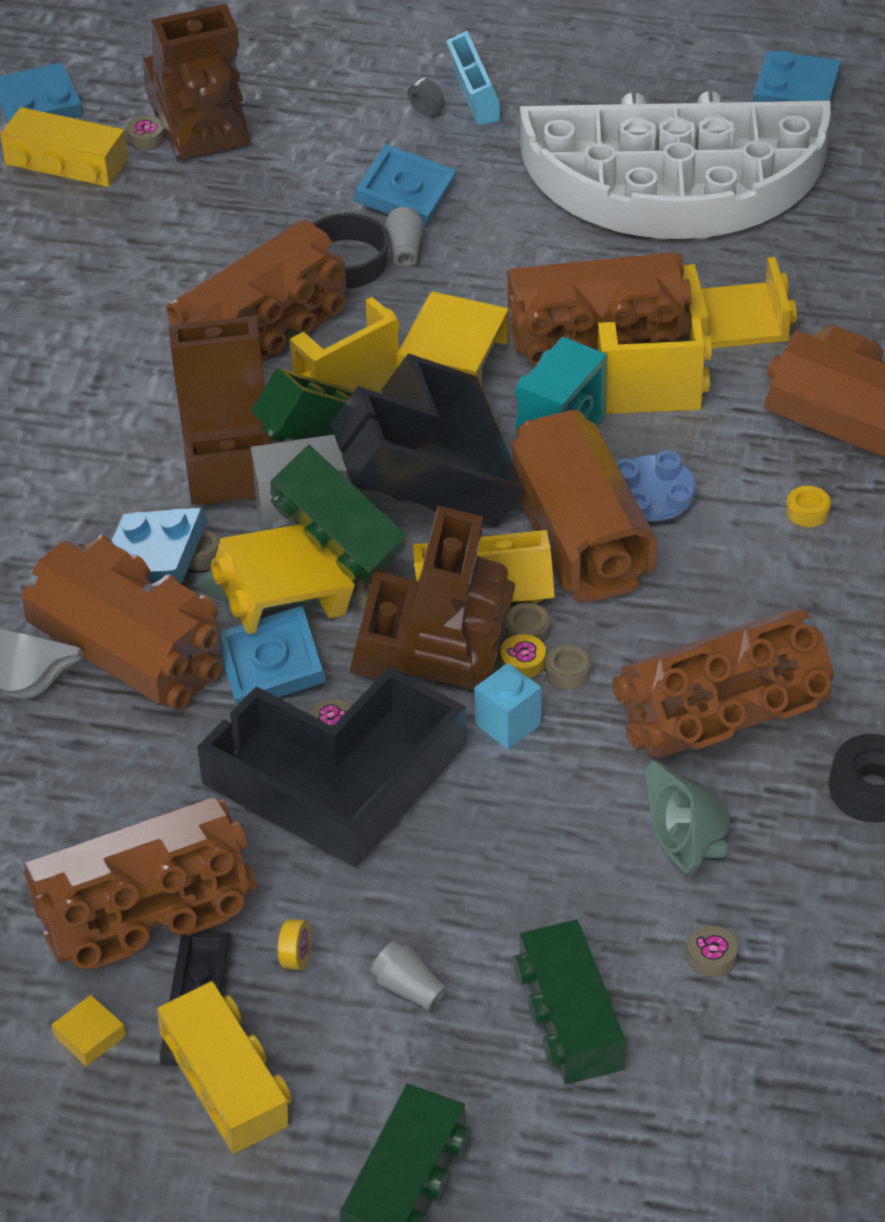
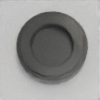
(426, 97)

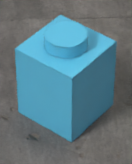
(507, 706)

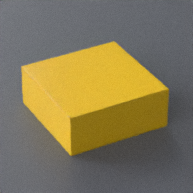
(88, 1030)

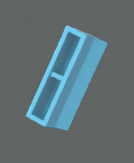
(474, 80)

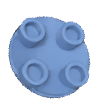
(659, 484)

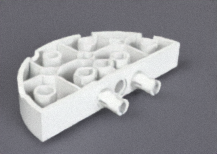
(676, 164)

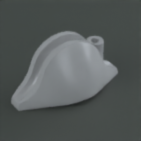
(32, 663)

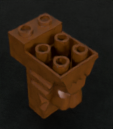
(196, 80)
(216, 387)
(446, 621)

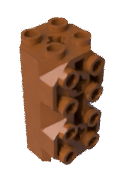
(281, 282)
(571, 298)
(832, 386)
(585, 506)
(141, 632)
(724, 684)
(154, 874)

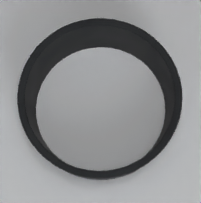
(361, 228)

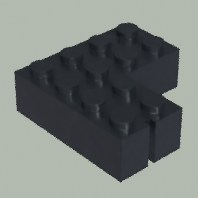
(428, 442)
(341, 780)

